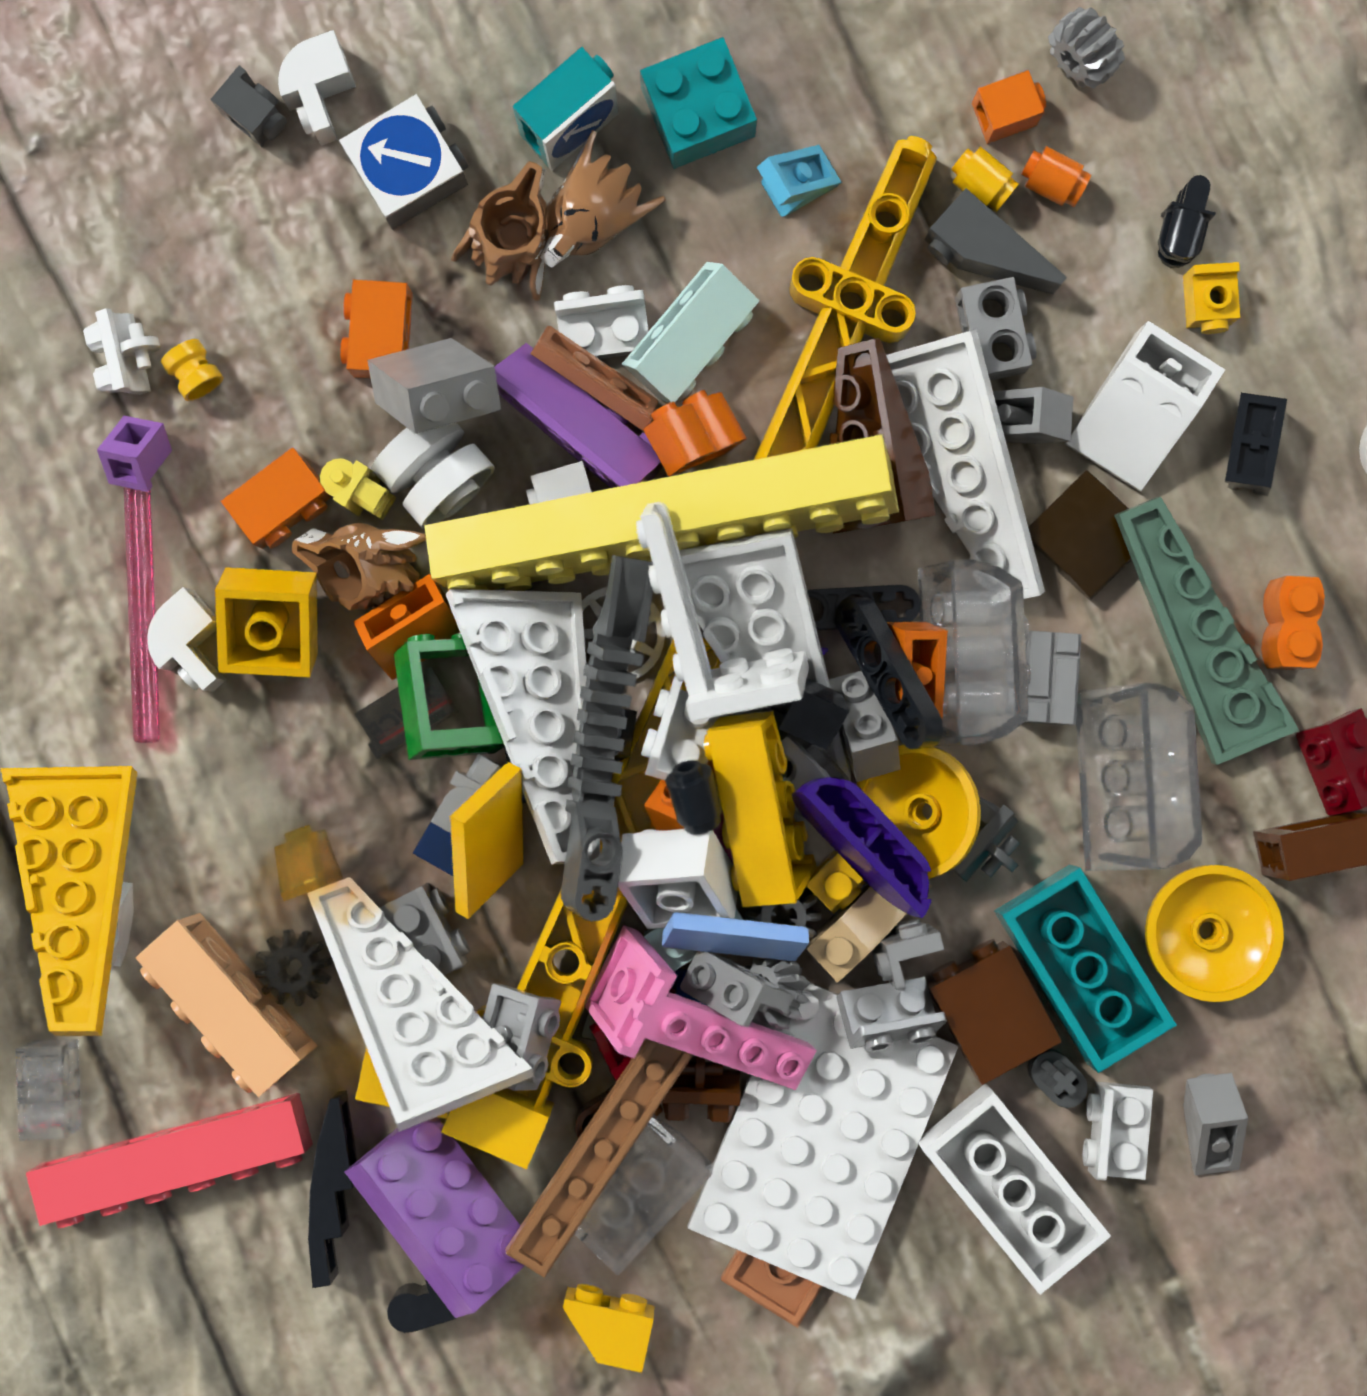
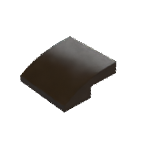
(1083, 535)

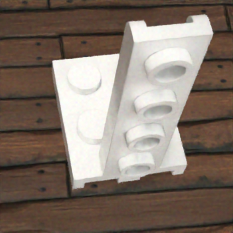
(736, 683)

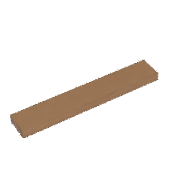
(596, 1155)

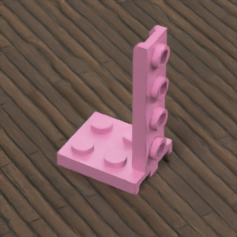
(635, 1004)

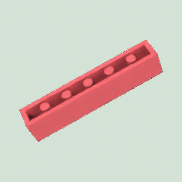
(170, 1160)

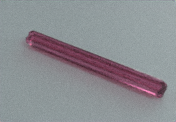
(140, 613)

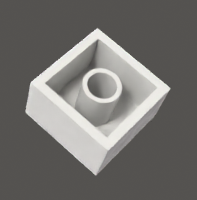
(676, 874)

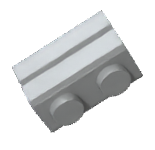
(1054, 677)

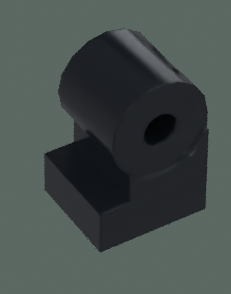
(417, 1308)

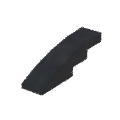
(327, 1198)

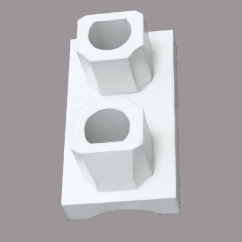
(124, 350)

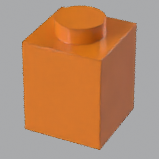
(1009, 106)

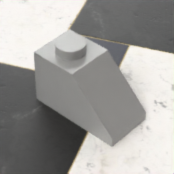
(1035, 415)
(1214, 1123)

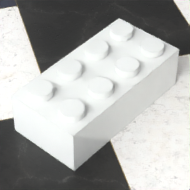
(1013, 1188)

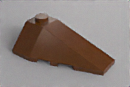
(871, 407)

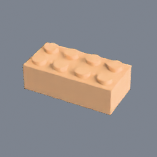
(225, 1003)

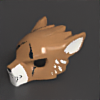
(593, 207)
(510, 231)
(371, 556)

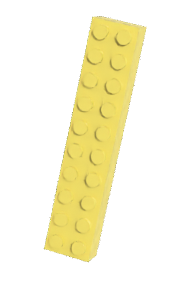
(706, 507)

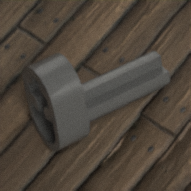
(1054, 1074)

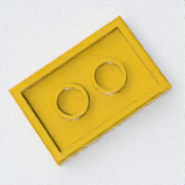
(487, 839)

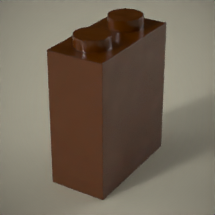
(992, 1010)

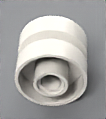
(442, 479)

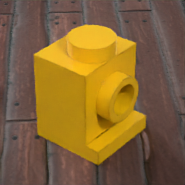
(1199, 308)
(835, 882)

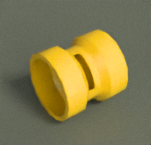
(190, 367)

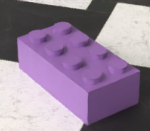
(440, 1213)

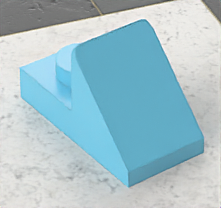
(797, 178)

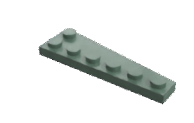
(1215, 667)

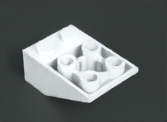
(1144, 405)

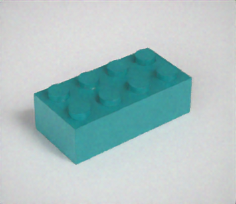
(1085, 968)

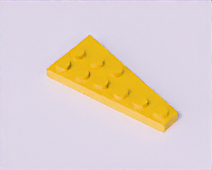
(71, 869)

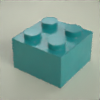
(698, 103)

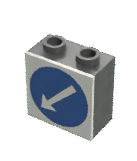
(406, 160)

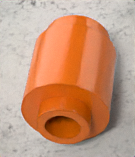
(1055, 176)

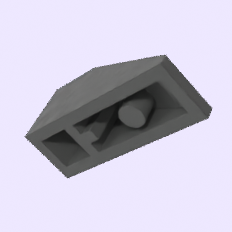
(985, 245)

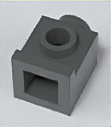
(249, 107)

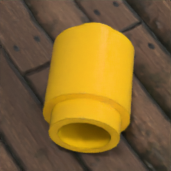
(984, 178)

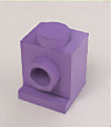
(134, 452)

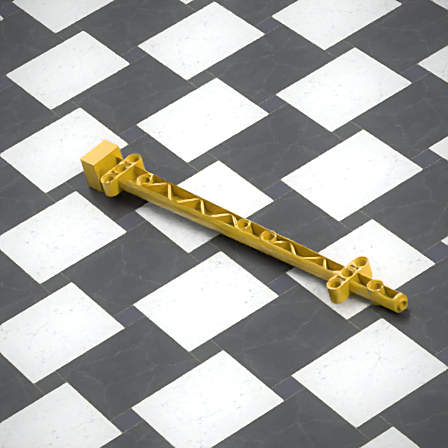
(511, 1120)

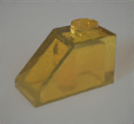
(305, 862)

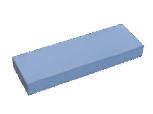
(735, 936)

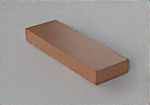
(595, 377)

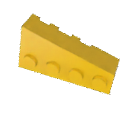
(758, 810)

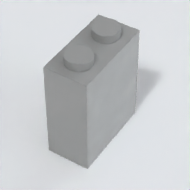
(434, 385)

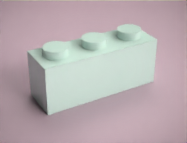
(691, 333)

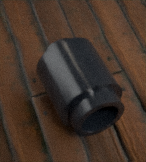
(694, 796)

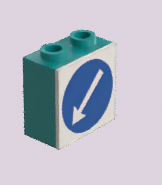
(567, 107)

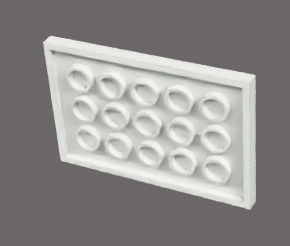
(821, 1165)

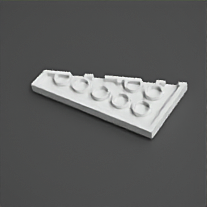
(967, 452)
(756, 602)
(531, 672)
(414, 1022)

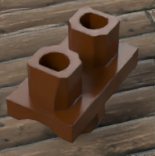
(706, 1085)

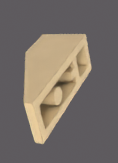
(854, 932)

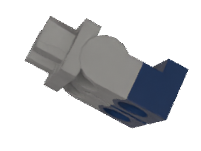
(436, 841)

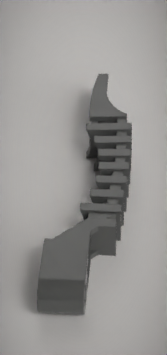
(593, 794)

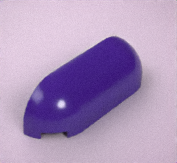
(867, 841)

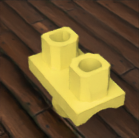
(356, 487)

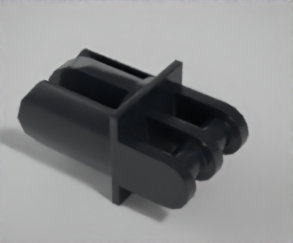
(1185, 224)

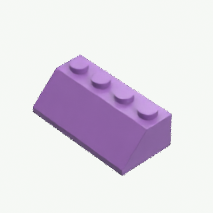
(576, 421)

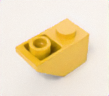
(610, 1326)

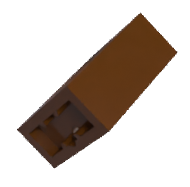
(1313, 846)

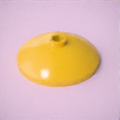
(943, 783)
(1243, 938)

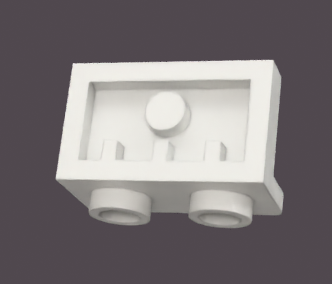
(604, 323)
(677, 736)
(1118, 1131)

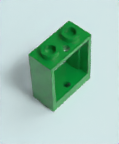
(420, 740)

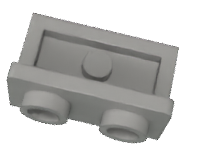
(908, 941)

